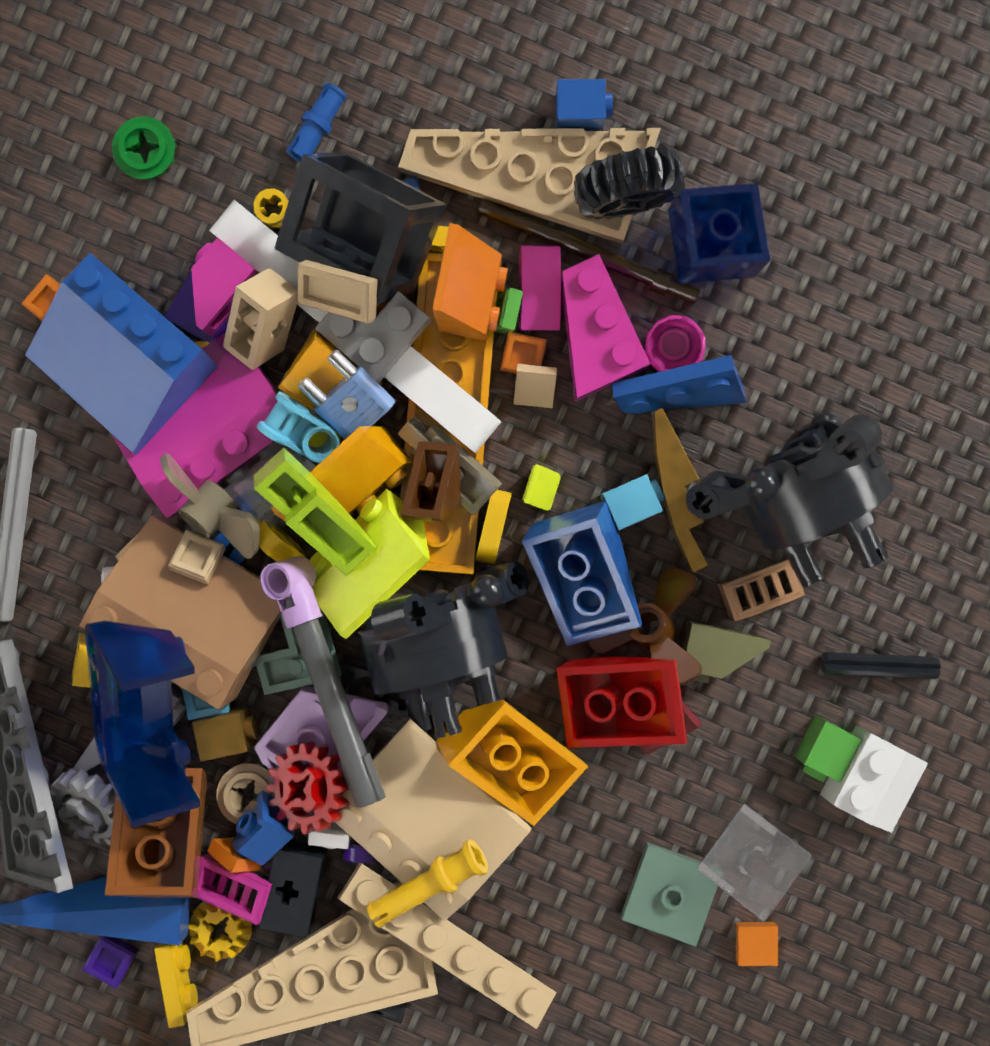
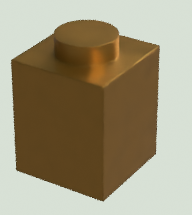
(225, 734)

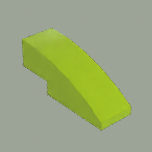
(313, 512)

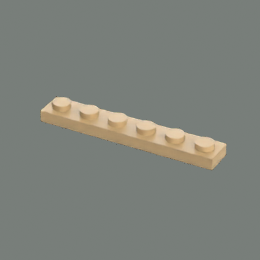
(454, 950)

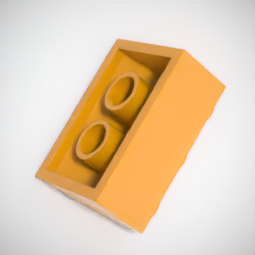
(362, 468)
(511, 759)

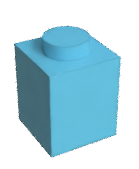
(634, 501)

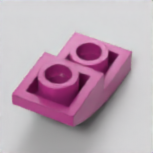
(541, 287)

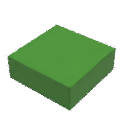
(509, 305)

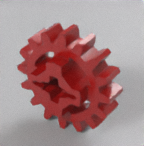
(308, 787)

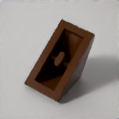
(433, 483)

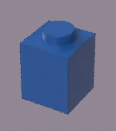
(583, 104)

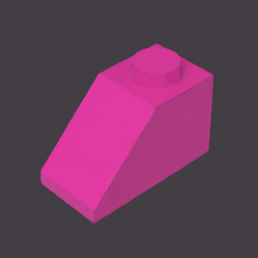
(214, 283)

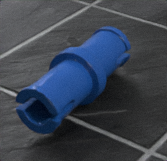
(317, 122)

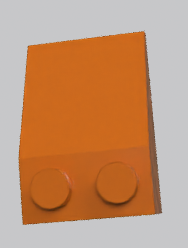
(468, 286)

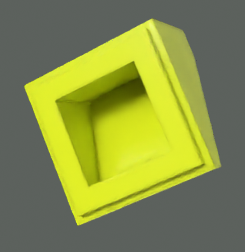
(541, 487)

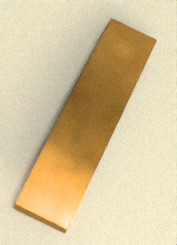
(674, 474)

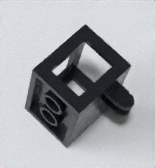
(363, 222)

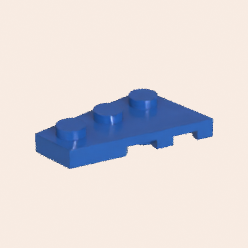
(688, 386)

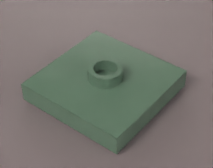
(669, 895)

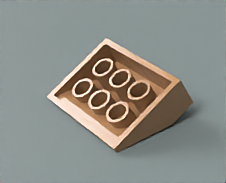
(219, 622)

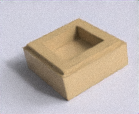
(535, 385)
(196, 557)

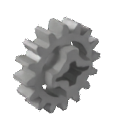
(85, 804)

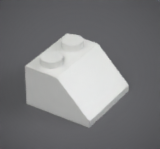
(876, 782)

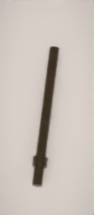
(660, 281)

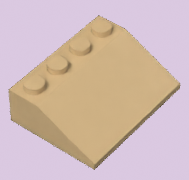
(429, 815)

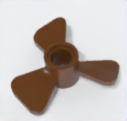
(671, 591)

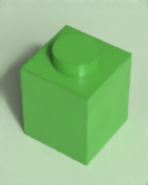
(826, 750)

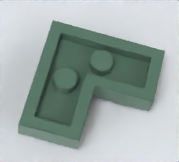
(286, 667)

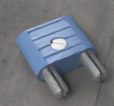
(350, 403)

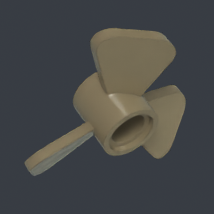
(213, 509)

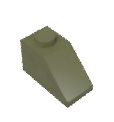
(720, 649)

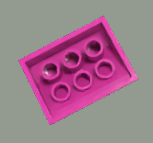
(209, 432)

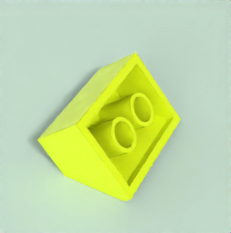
(398, 556)

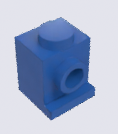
(260, 832)

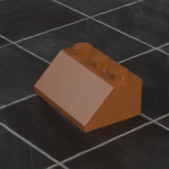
(158, 856)

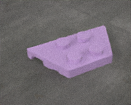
(305, 722)

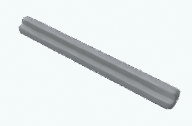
(14, 516)

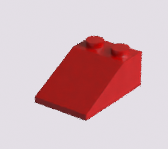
(621, 702)

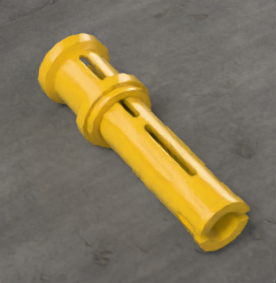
(444, 875)

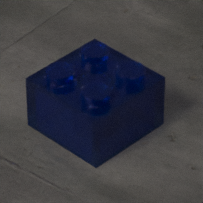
(718, 233)

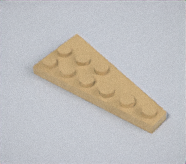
(523, 168)
(319, 980)

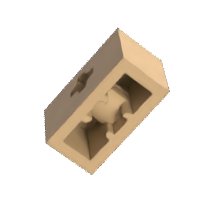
(260, 318)

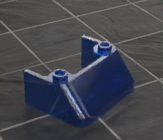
(134, 717)

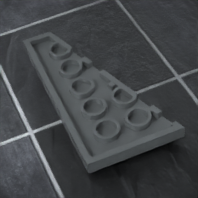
(27, 815)

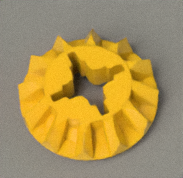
(222, 947)

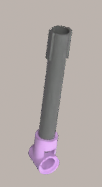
(291, 585)

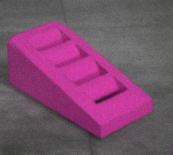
(218, 897)

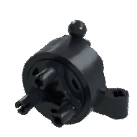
(809, 491)
(440, 642)

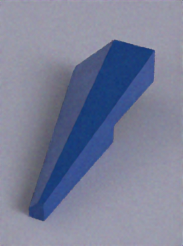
(91, 912)

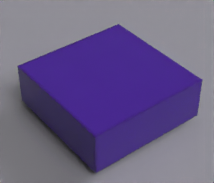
(110, 960)

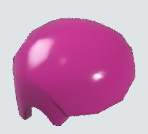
(674, 343)

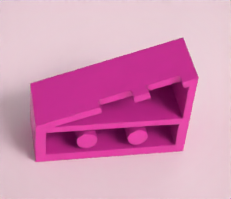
(598, 330)

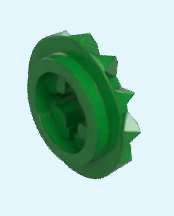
(130, 138)

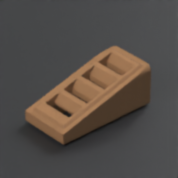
(731, 601)

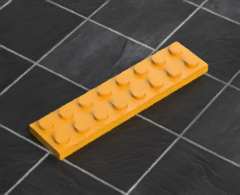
(469, 366)

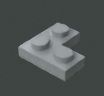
(379, 343)

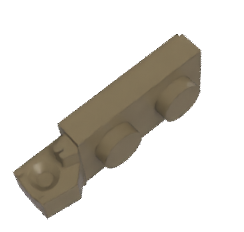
(475, 481)

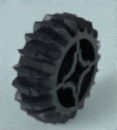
(629, 183)

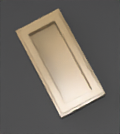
(337, 291)

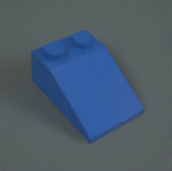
(584, 573)

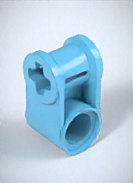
(294, 424)

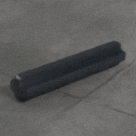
(880, 665)

